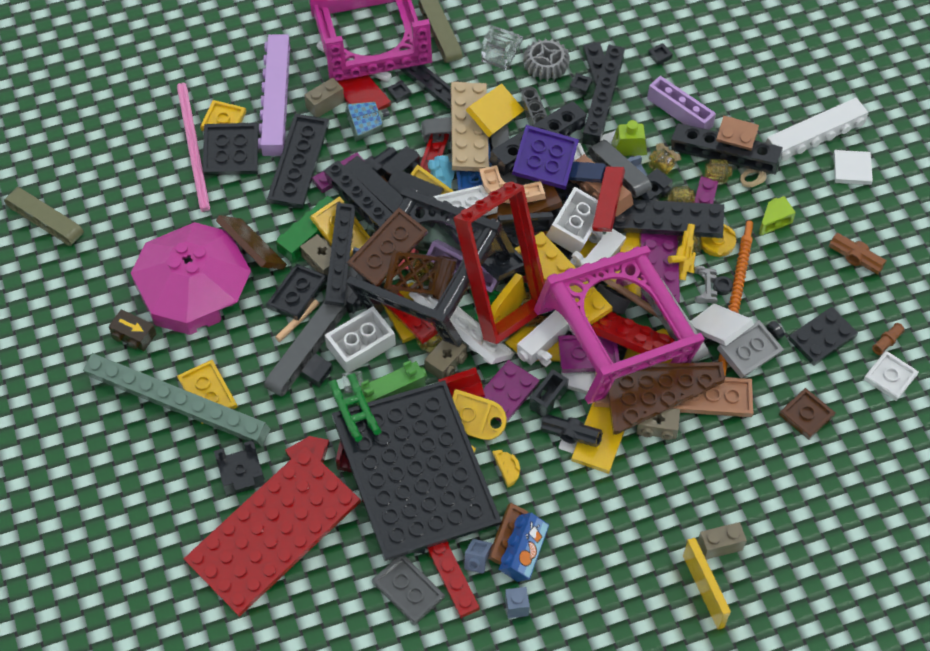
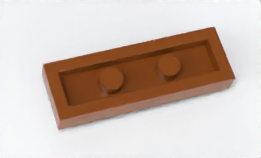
(504, 532)

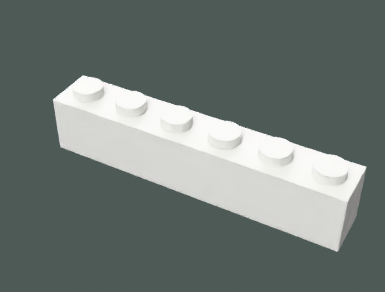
(819, 128)

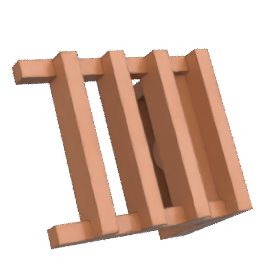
(737, 133)

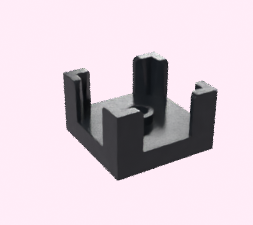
(240, 470)

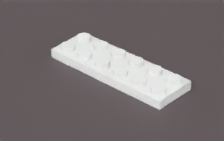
(469, 331)

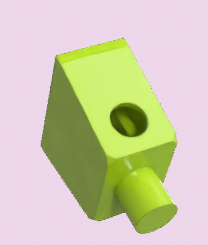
(630, 139)

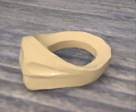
(761, 178)

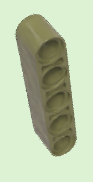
(441, 30)
(43, 216)

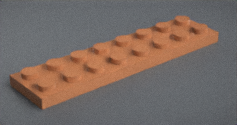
(727, 399)

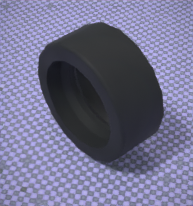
(616, 300)

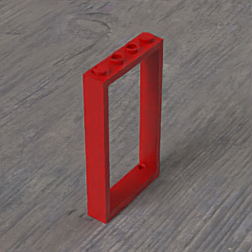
(505, 327)

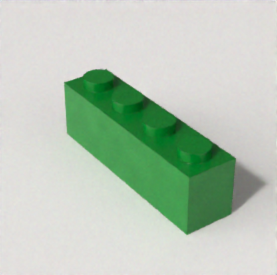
(299, 233)

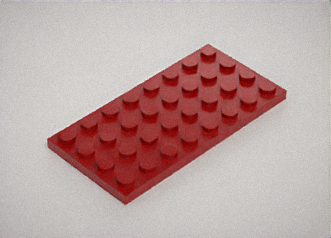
(272, 531)

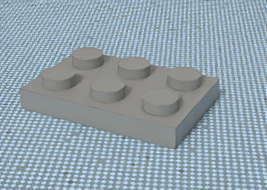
(751, 349)

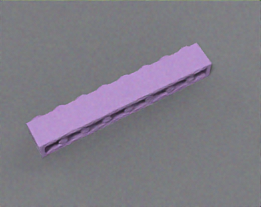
(275, 95)

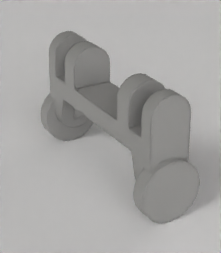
(709, 276)

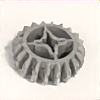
(546, 59)

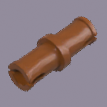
(888, 338)

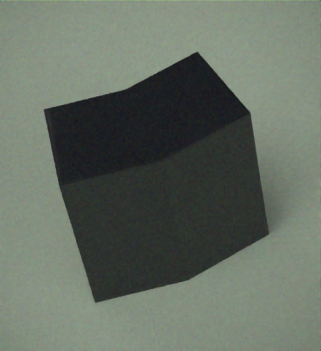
(316, 370)

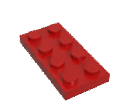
(629, 334)

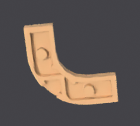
(492, 181)

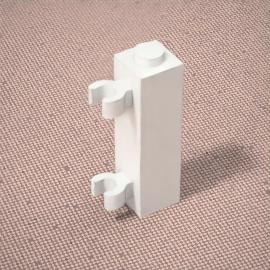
(607, 246)
(542, 338)

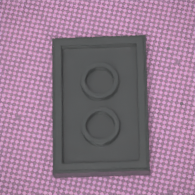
(408, 589)

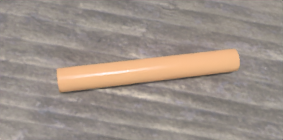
(294, 323)

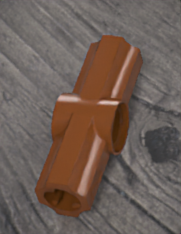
(857, 253)

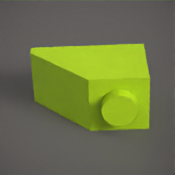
(777, 215)

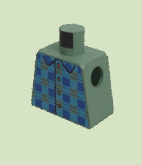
(365, 119)

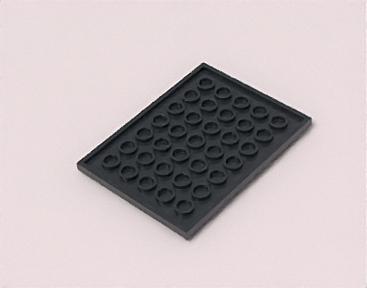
(418, 472)

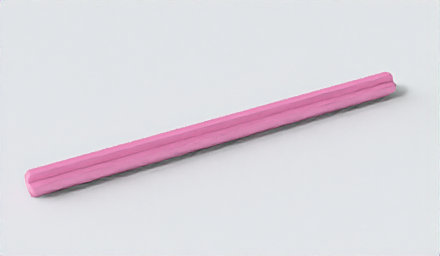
(193, 147)

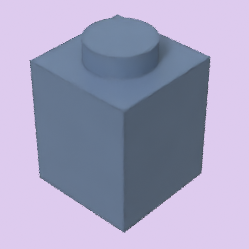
(517, 602)

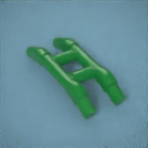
(357, 398)

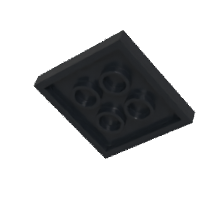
(230, 148)

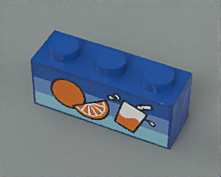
(523, 547)

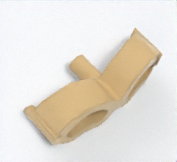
(661, 146)

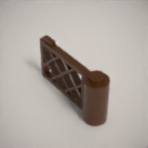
(438, 276)

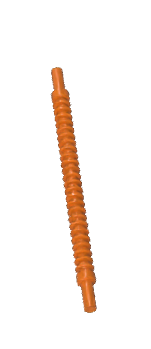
(738, 285)

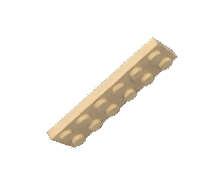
(467, 138)

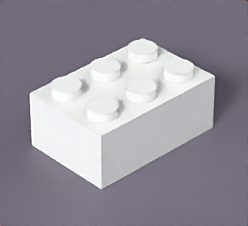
(574, 221)
(360, 339)

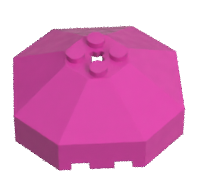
(191, 293)

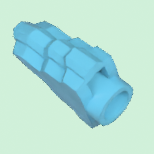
(442, 169)

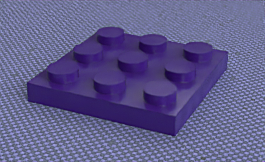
(545, 157)

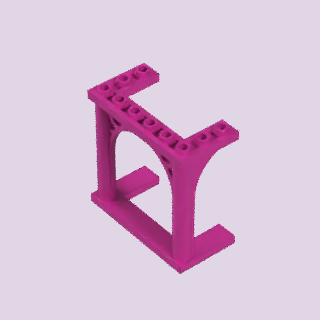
(416, 33)
(632, 265)

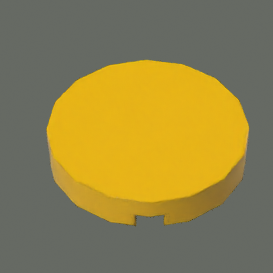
(720, 246)

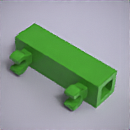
(404, 379)

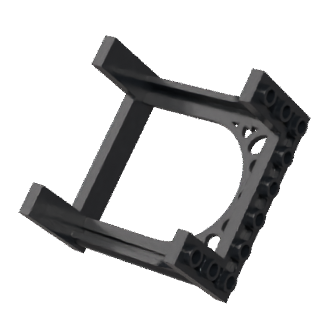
(488, 241)

